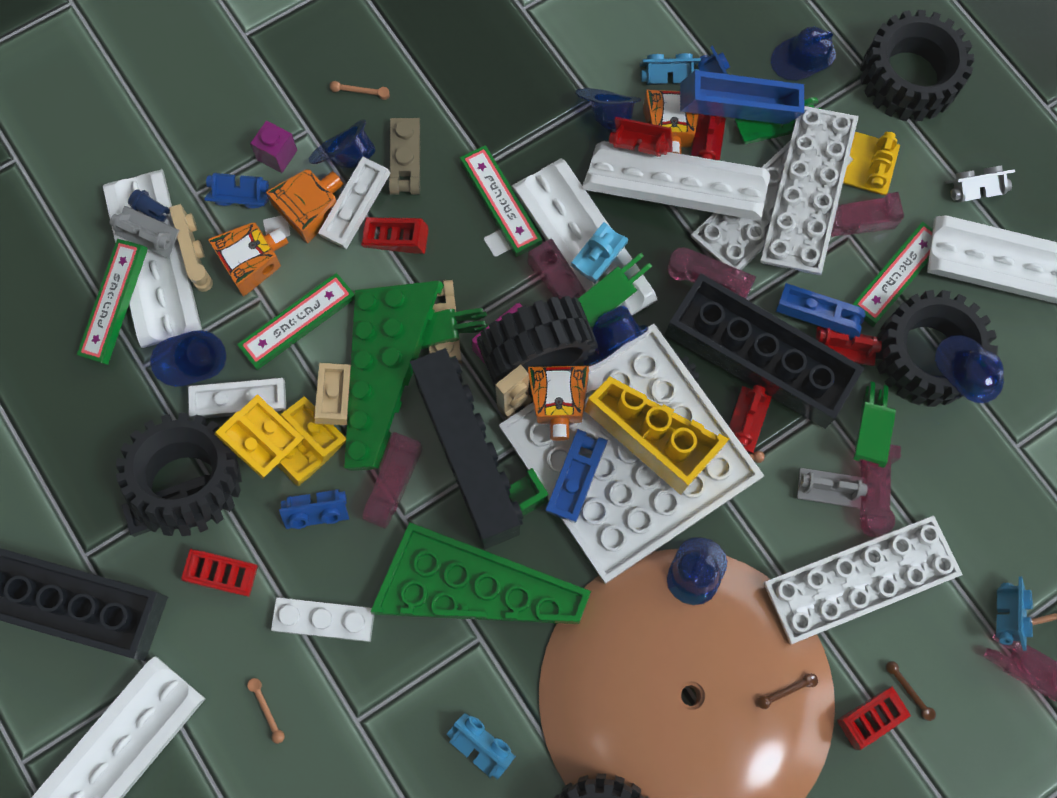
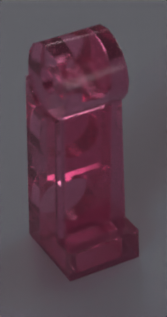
(868, 215)
(689, 264)
(555, 271)
(392, 480)
(875, 510)

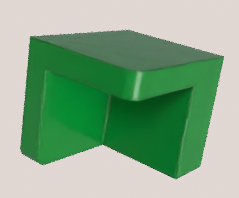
(528, 492)

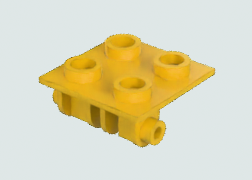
(872, 162)

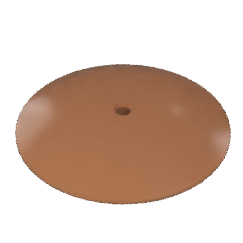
(619, 677)

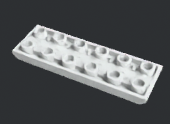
(679, 181)
(809, 190)
(571, 218)
(740, 239)
(994, 258)
(163, 293)
(862, 579)
(125, 736)

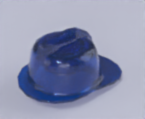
(804, 54)
(608, 105)
(345, 148)
(612, 332)
(188, 358)
(970, 368)
(697, 571)

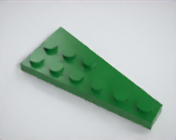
(384, 341)
(458, 581)

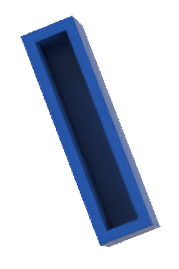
(741, 97)

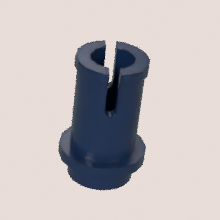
(145, 204)

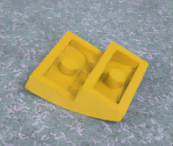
(259, 436)
(316, 448)

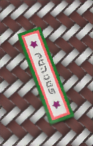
(501, 201)
(896, 275)
(112, 301)
(296, 321)

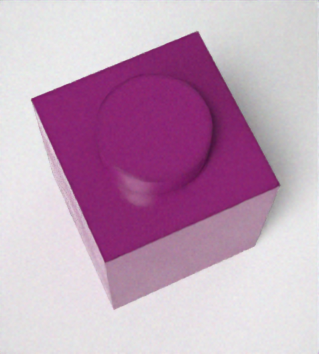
(274, 146)

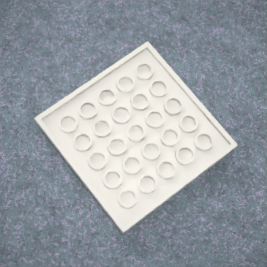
(628, 504)

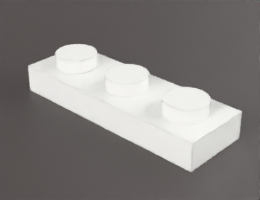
(354, 202)
(228, 398)
(322, 619)

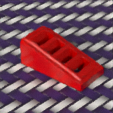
(411, 226)
(192, 565)
(852, 731)

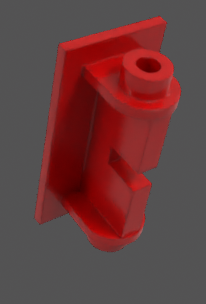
(649, 137)
(708, 137)
(860, 349)
(749, 415)

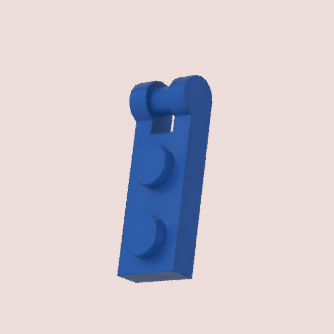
(821, 310)
(576, 477)

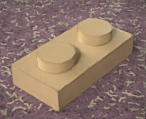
(332, 394)

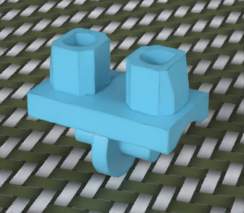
(599, 252)

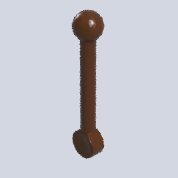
(809, 680)
(926, 712)

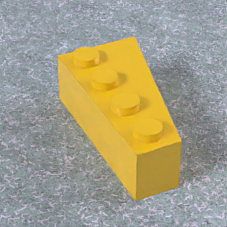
(654, 433)

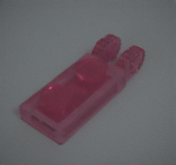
(1028, 667)

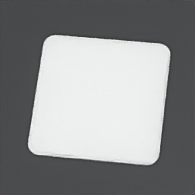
(275, 222)
(497, 243)

